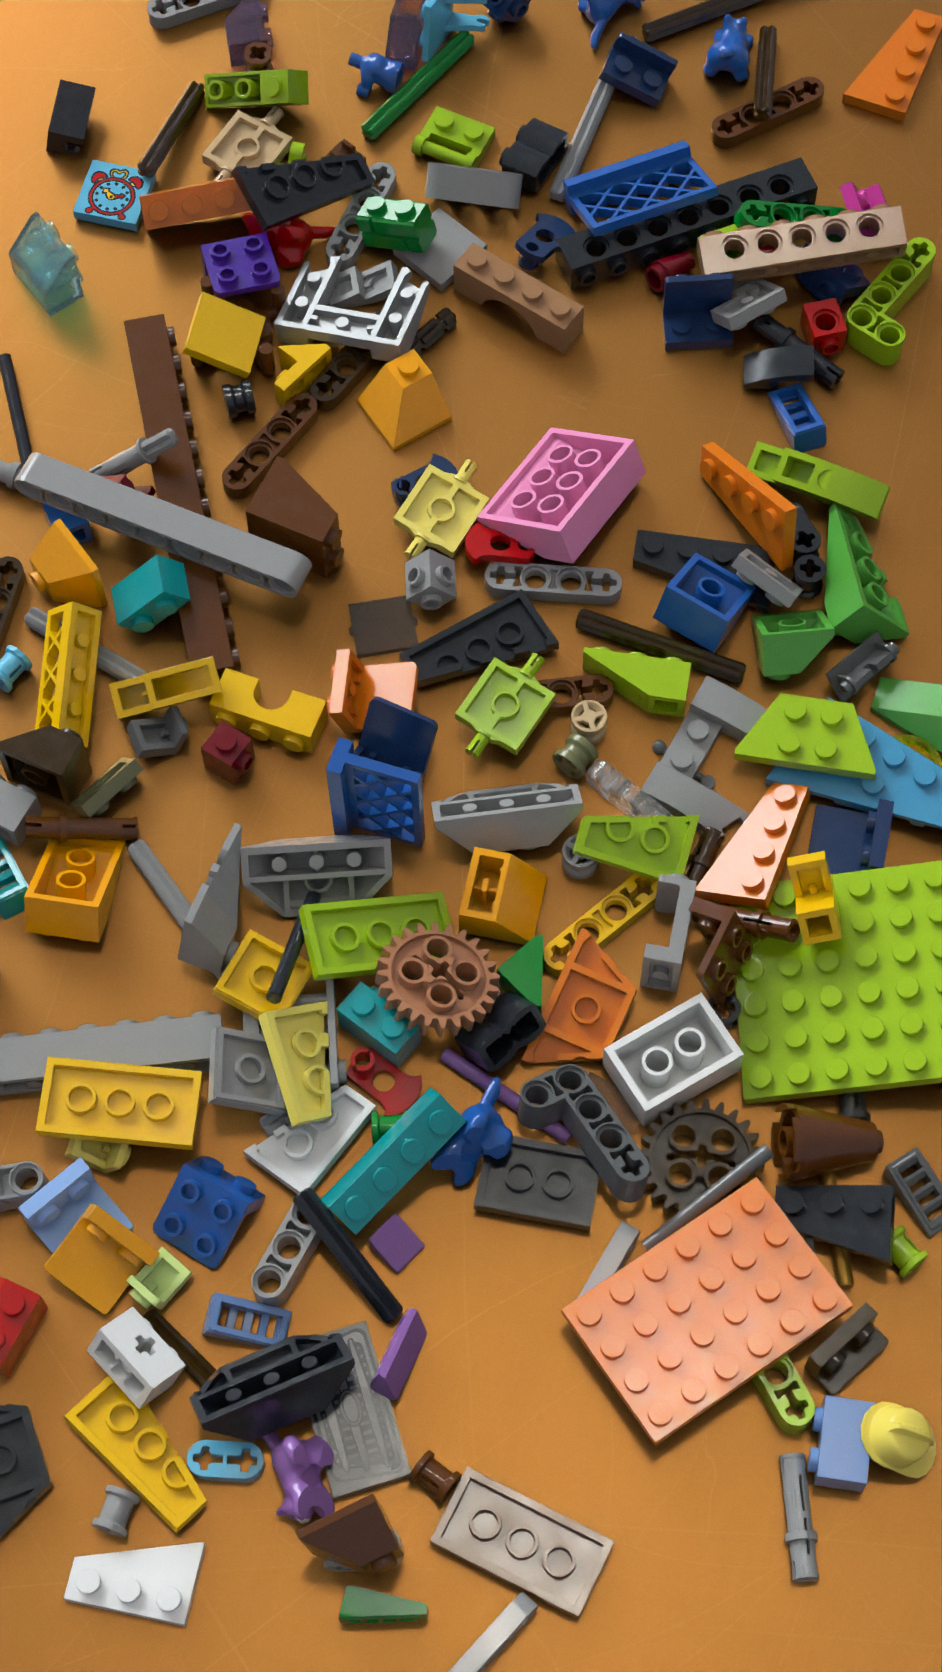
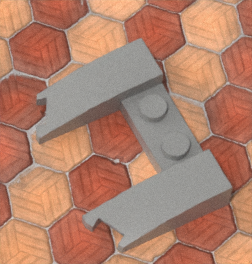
(309, 318)
(672, 781)

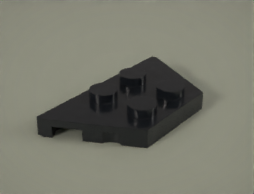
(22, 1465)

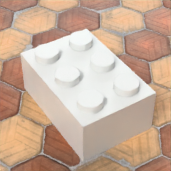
(672, 1059)

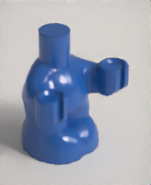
(377, 70)

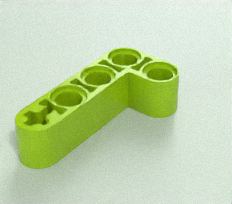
(893, 290)
(798, 1398)

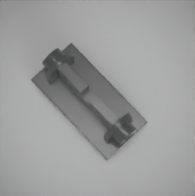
(861, 666)

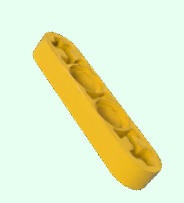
(598, 920)

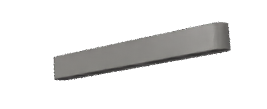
(163, 525)

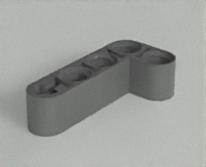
(621, 1168)

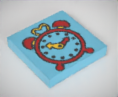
(112, 195)

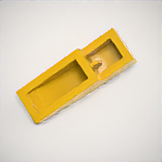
(165, 688)

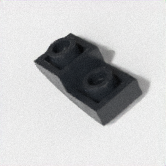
(779, 364)

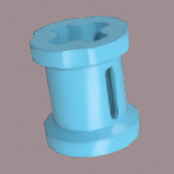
(11, 666)

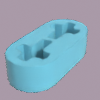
(227, 1451)

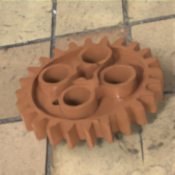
(437, 979)

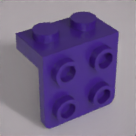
(240, 265)

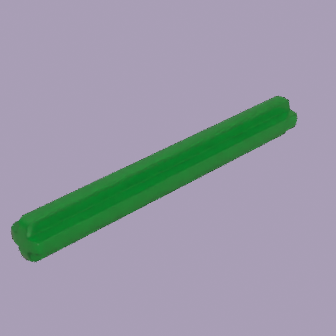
(417, 84)

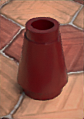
(669, 266)

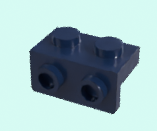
(835, 282)

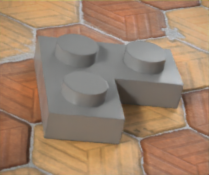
(748, 302)

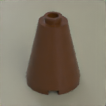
(820, 1141)

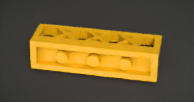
(73, 673)

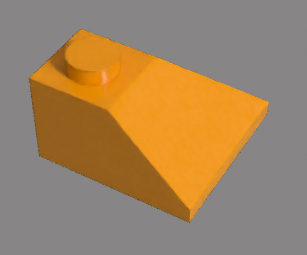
(404, 401)
(66, 569)

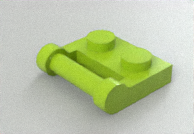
(455, 133)

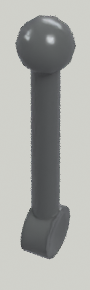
(660, 748)

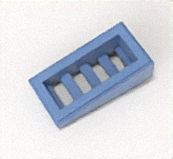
(235, 1304)

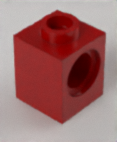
(826, 316)

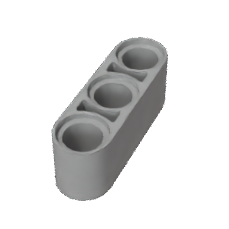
(473, 185)
(282, 1269)

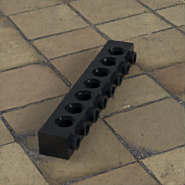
(680, 228)

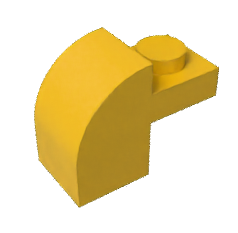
(815, 898)

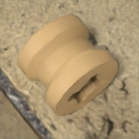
(592, 714)

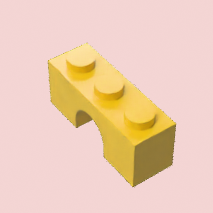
(294, 724)

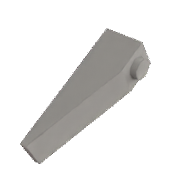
(213, 917)

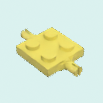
(441, 510)

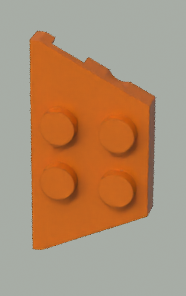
(583, 1007)

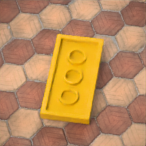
(119, 1103)

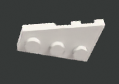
(306, 1152)
(139, 1582)

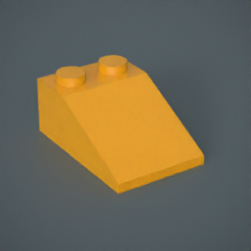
(74, 888)

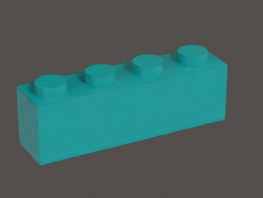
(393, 1160)

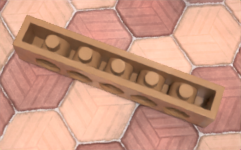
(820, 254)

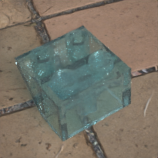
(46, 265)

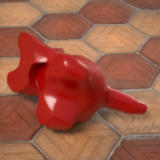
(290, 239)

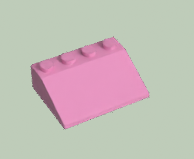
(565, 492)

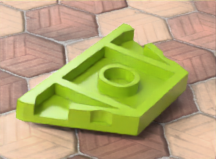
(809, 737)

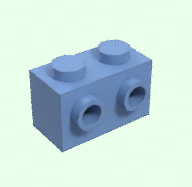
(840, 1454)

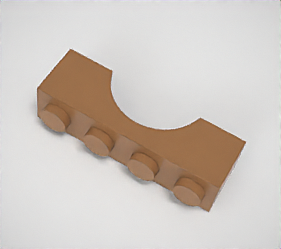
(549, 313)

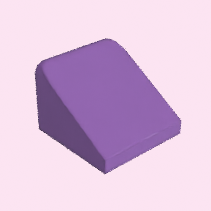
(395, 1243)

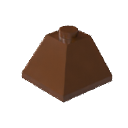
(355, 1537)

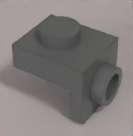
(158, 735)

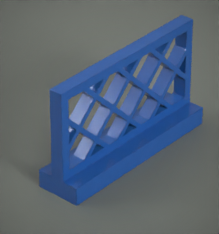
(642, 174)
(350, 797)

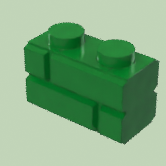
(396, 224)

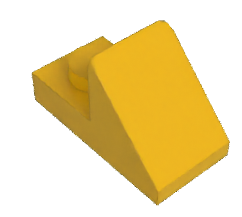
(301, 367)

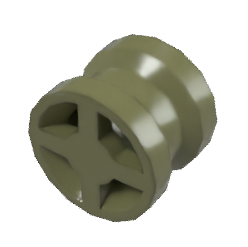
(575, 756)

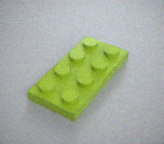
(350, 935)

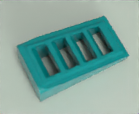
(12, 895)

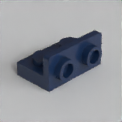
(637, 69)

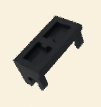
(70, 117)

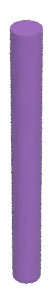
(506, 1095)

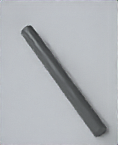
(710, 1196)

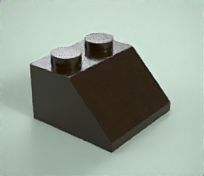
(47, 762)

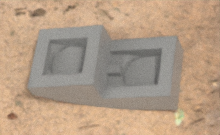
(363, 288)

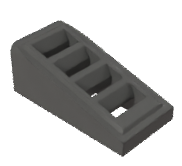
(910, 1200)

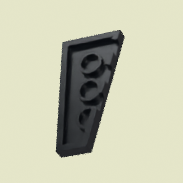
(300, 187)
(502, 630)

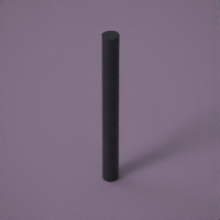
(15, 407)
(289, 955)

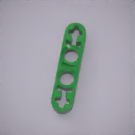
(789, 211)

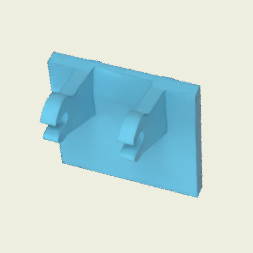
(441, 21)

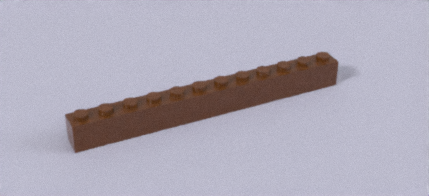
(179, 483)

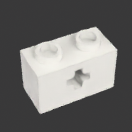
(136, 1357)

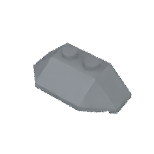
(508, 816)
(333, 866)

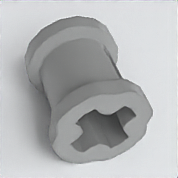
(116, 1511)

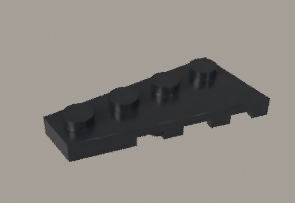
(668, 553)

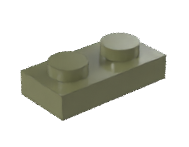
(116, 779)

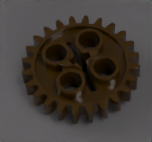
(703, 1127)

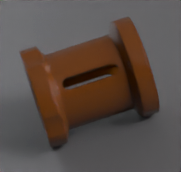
(262, 56)
(434, 1477)

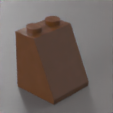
(296, 517)

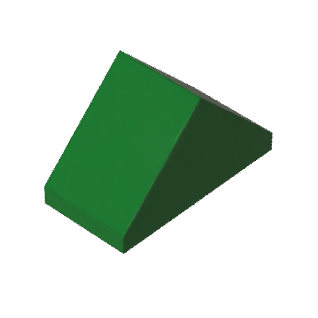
(524, 972)

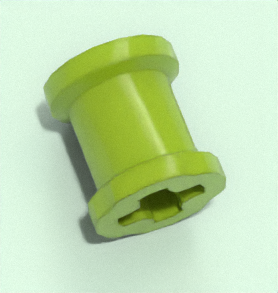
(905, 1253)

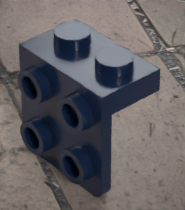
(397, 736)

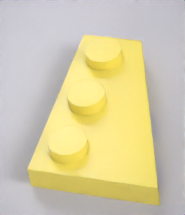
(298, 1057)

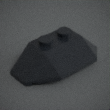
(273, 1386)

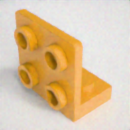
(99, 1258)

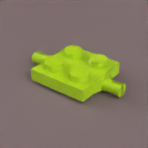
(505, 706)

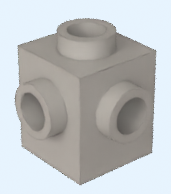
(430, 580)

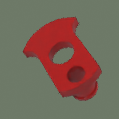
(479, 547)
(399, 1097)

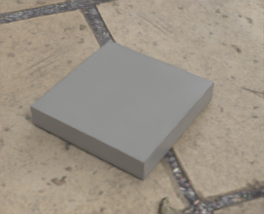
(443, 252)
(243, 1072)

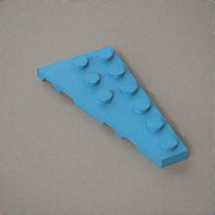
(900, 777)

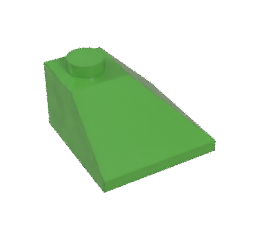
(789, 641)

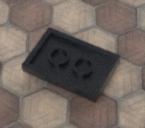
(539, 1184)

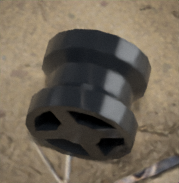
(238, 398)

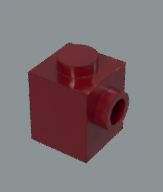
(228, 753)

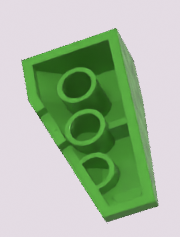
(854, 584)
(911, 708)

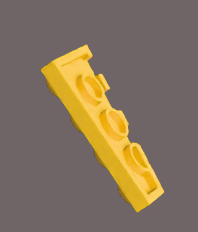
(138, 1452)

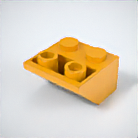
(501, 897)

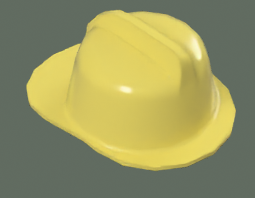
(898, 1439)

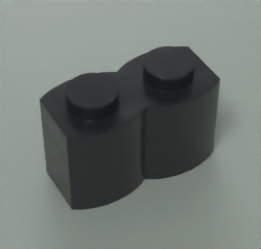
(535, 153)
(506, 1028)

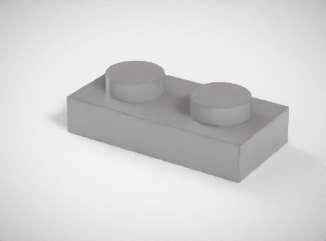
(756, 571)

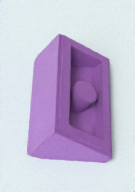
(400, 1355)

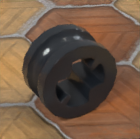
(731, 1003)

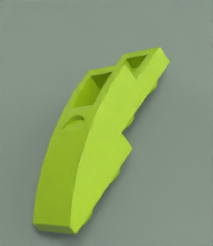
(819, 479)

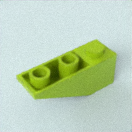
(257, 88)
(647, 681)

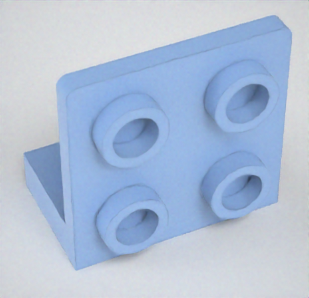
(62, 1203)

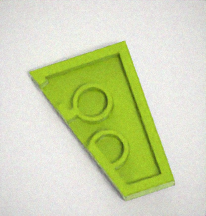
(638, 844)

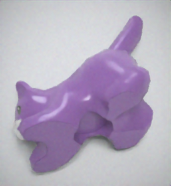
(299, 1470)

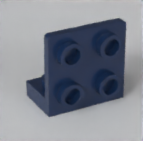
(687, 311)
(851, 837)

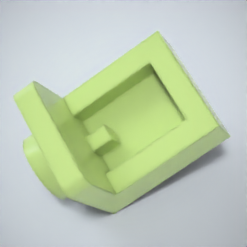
(159, 1281)

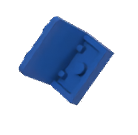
(206, 1209)

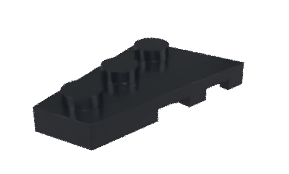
(843, 1215)

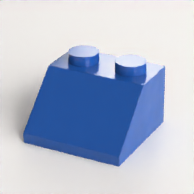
(703, 602)

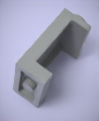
(663, 964)

